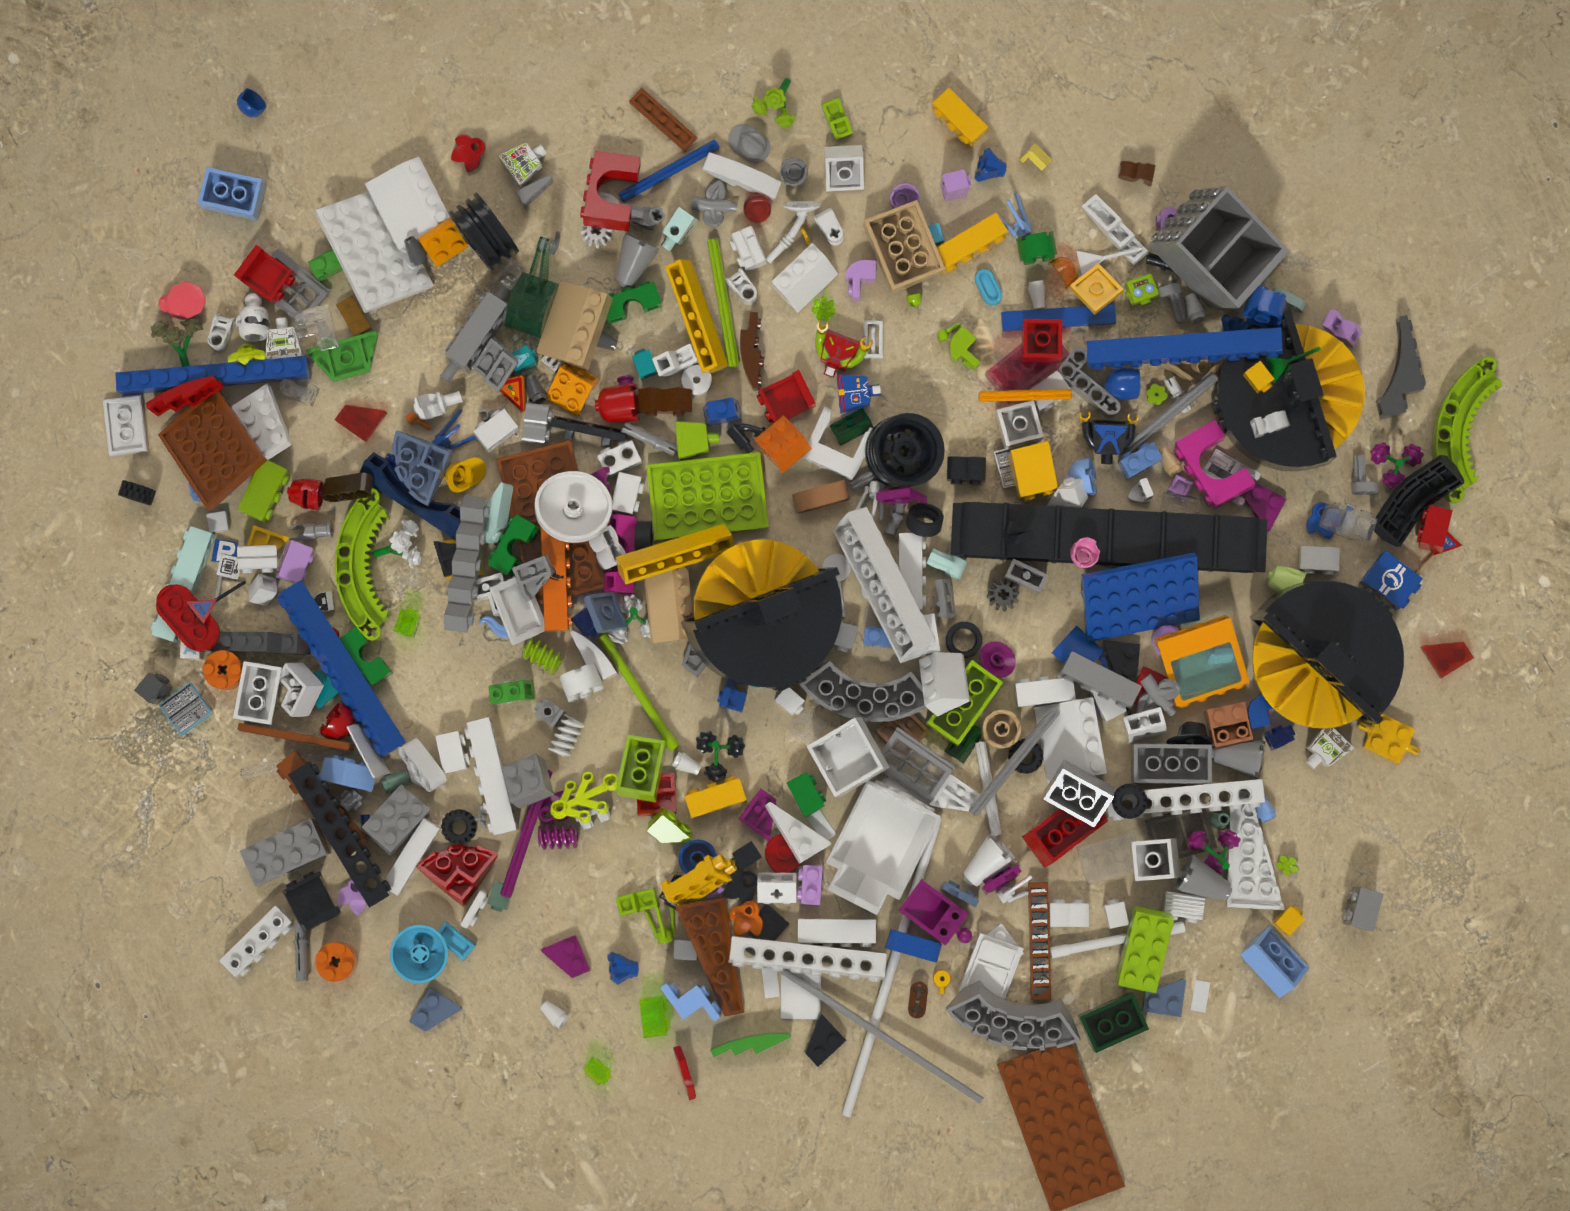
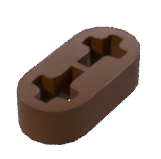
(922, 1001)

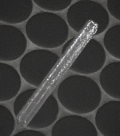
(270, 767)

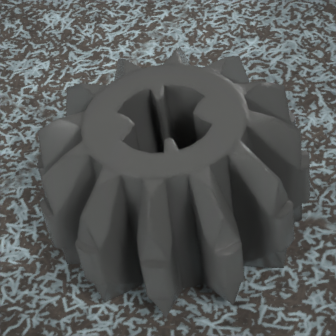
(998, 600)

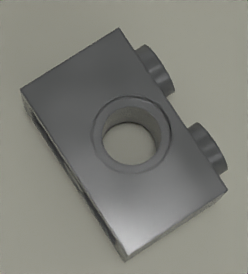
(153, 688)

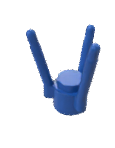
(443, 440)

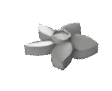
(482, 818)

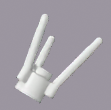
(871, 490)
(1006, 892)

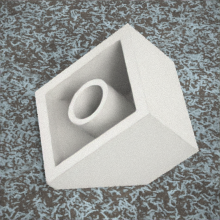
(844, 168)

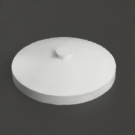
(573, 506)

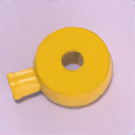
(941, 984)

